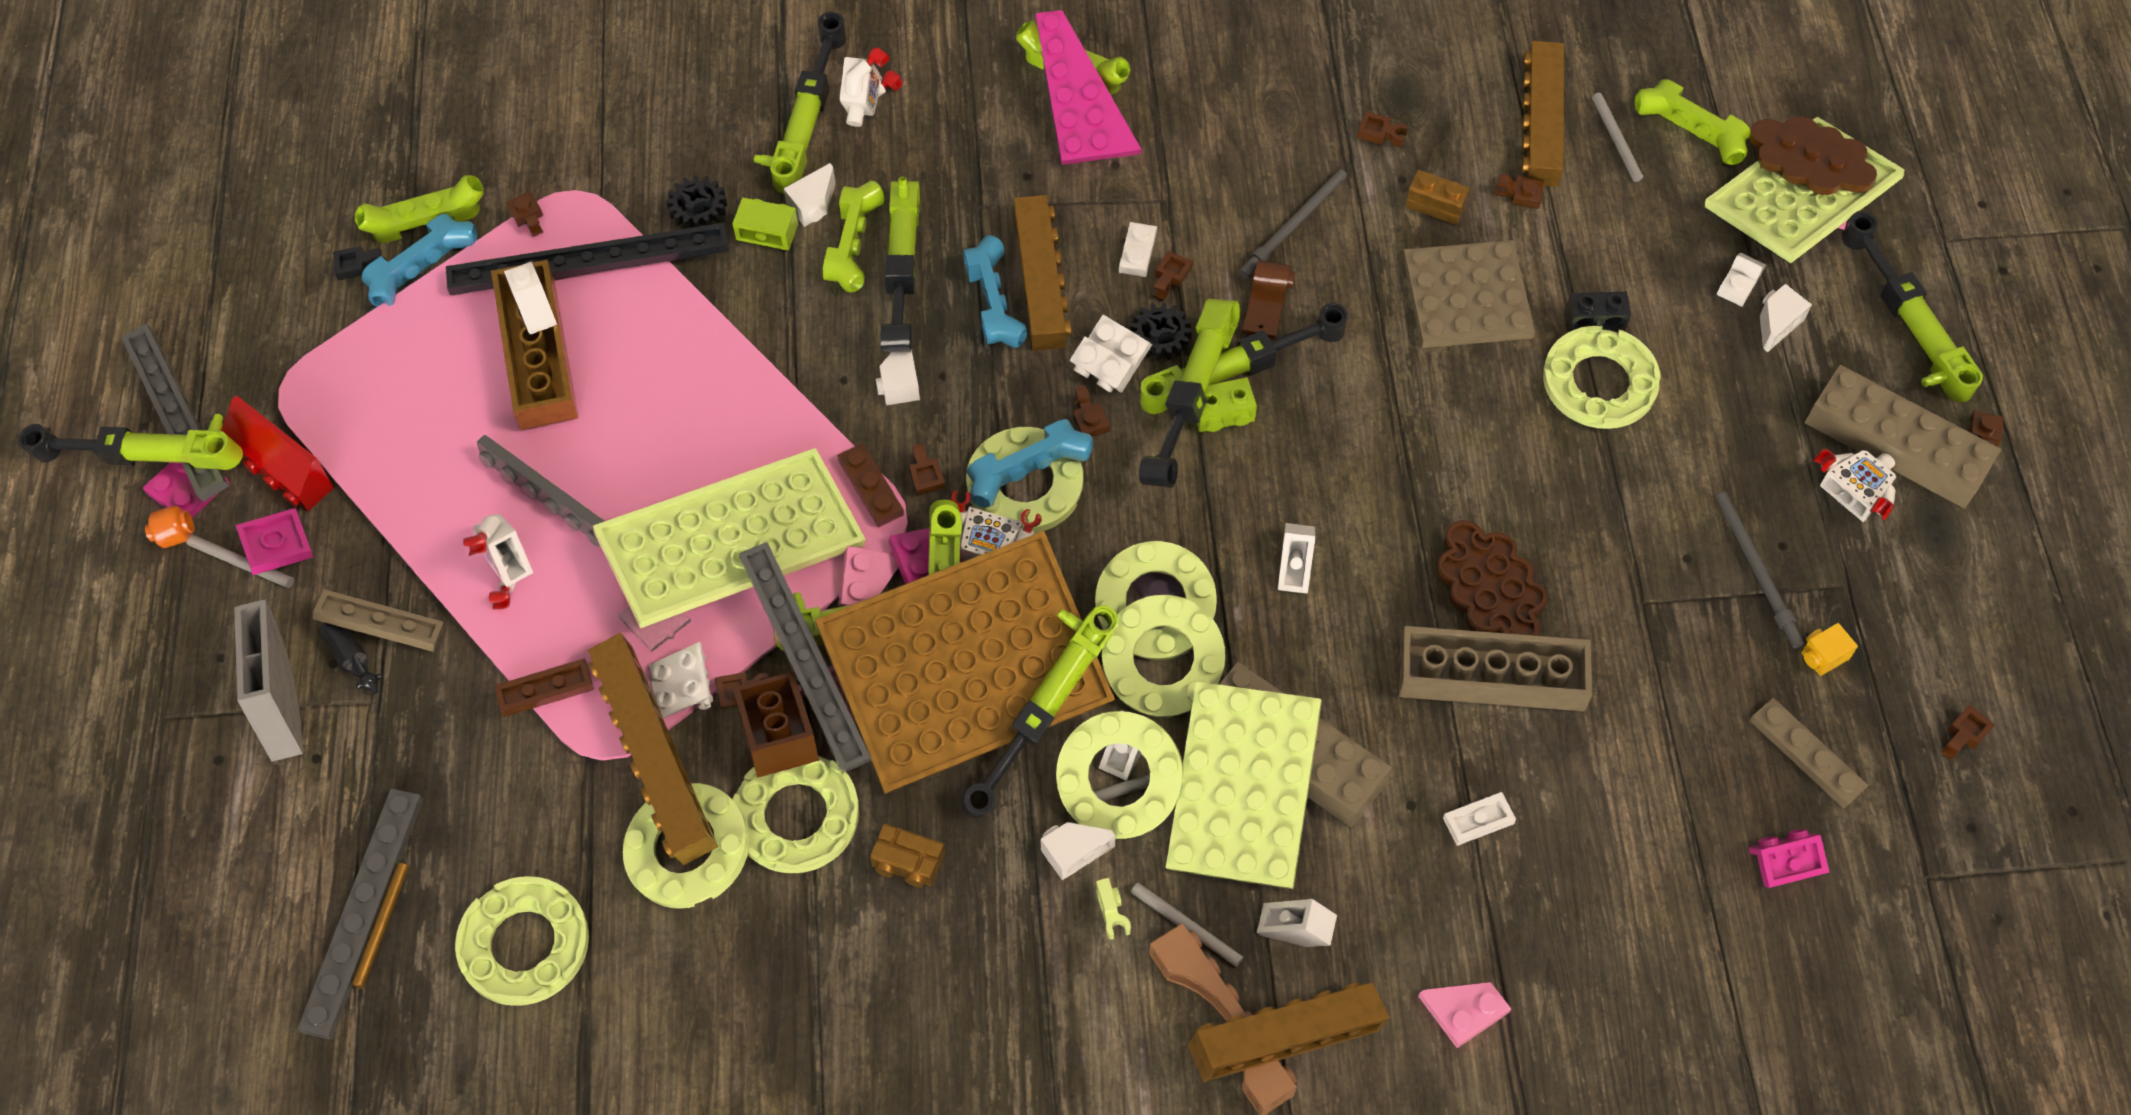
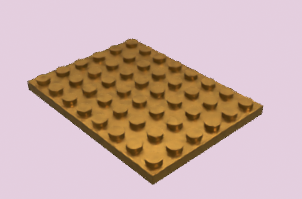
(955, 659)

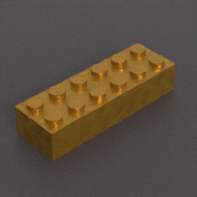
(537, 361)

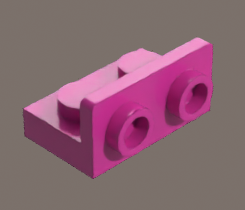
(1790, 858)

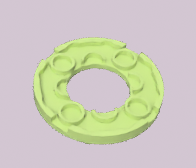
(1595, 412)
(1053, 506)
(1161, 557)
(1154, 612)
(1155, 746)
(821, 847)
(707, 880)
(507, 898)

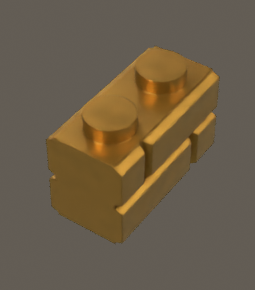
(1437, 197)
(907, 856)

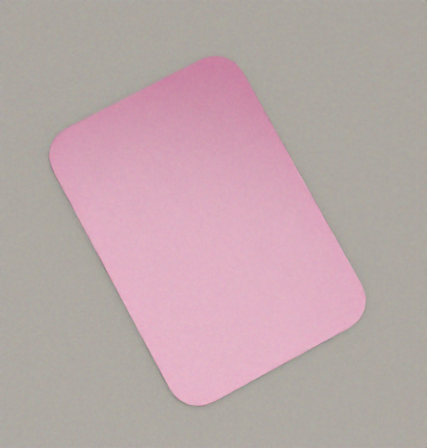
(662, 409)

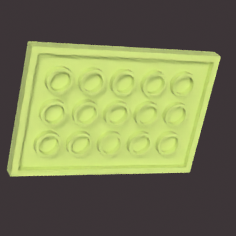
(1790, 215)
(1244, 785)

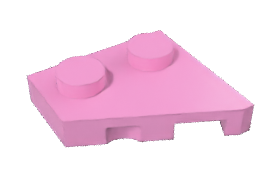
(864, 574)
(1465, 1009)

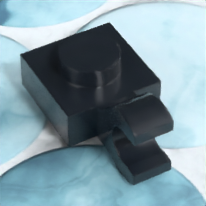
(353, 261)

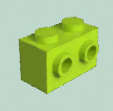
(765, 223)
(1228, 405)

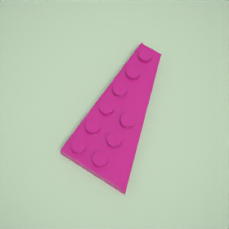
(1082, 108)

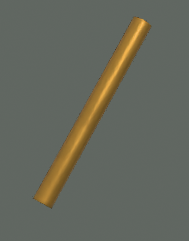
(380, 926)

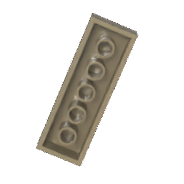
(1919, 441)
(1495, 668)
(1343, 773)

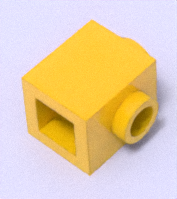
(1828, 649)

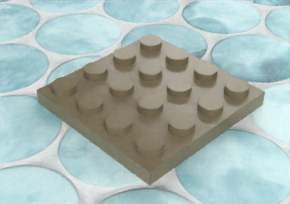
(1468, 294)

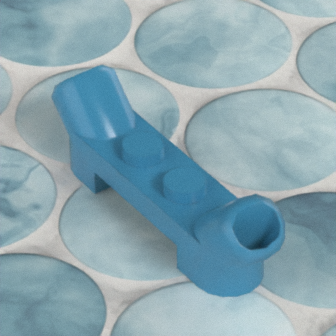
(386, 277)
(995, 323)
(1058, 442)

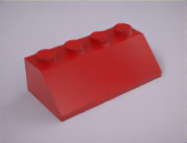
(276, 456)

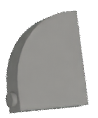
(266, 681)

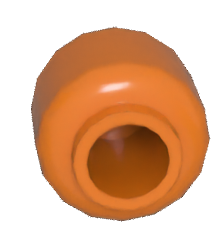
(169, 526)

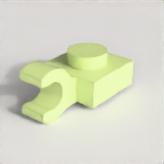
(1109, 901)

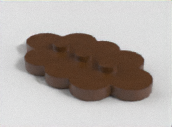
(1812, 155)
(1490, 581)

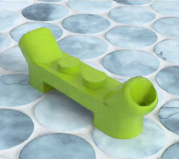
(1111, 71)
(1668, 102)
(388, 221)
(839, 261)
(944, 535)

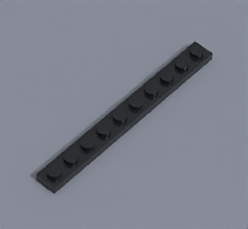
(597, 256)

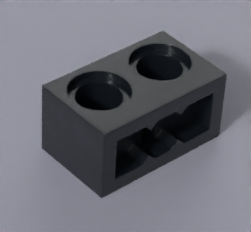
(1598, 309)

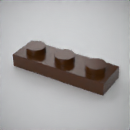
(870, 485)
(544, 687)

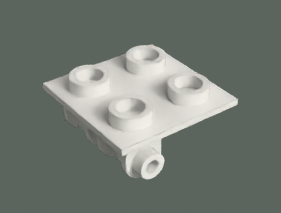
(681, 681)

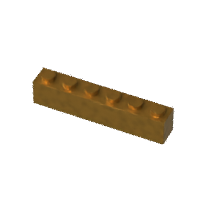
(1544, 112)
(1040, 273)
(1287, 1030)

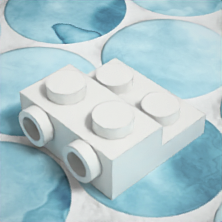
(1110, 354)

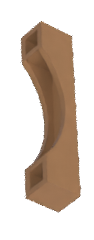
(1185, 964)

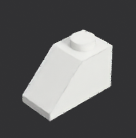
(812, 195)
(530, 297)
(1781, 315)
(898, 379)
(1296, 558)
(1075, 846)
(1297, 922)

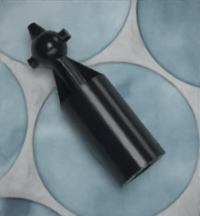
(349, 655)

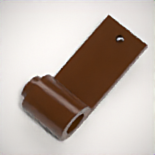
(1267, 297)

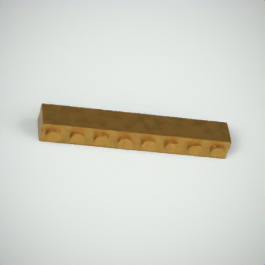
(652, 750)

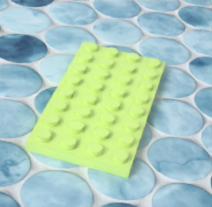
(690, 545)

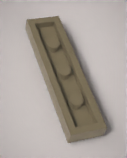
(378, 620)
(1808, 753)

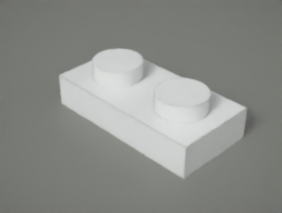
(1138, 249)
(1479, 818)

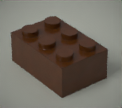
(775, 724)

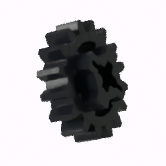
(696, 202)
(1161, 331)

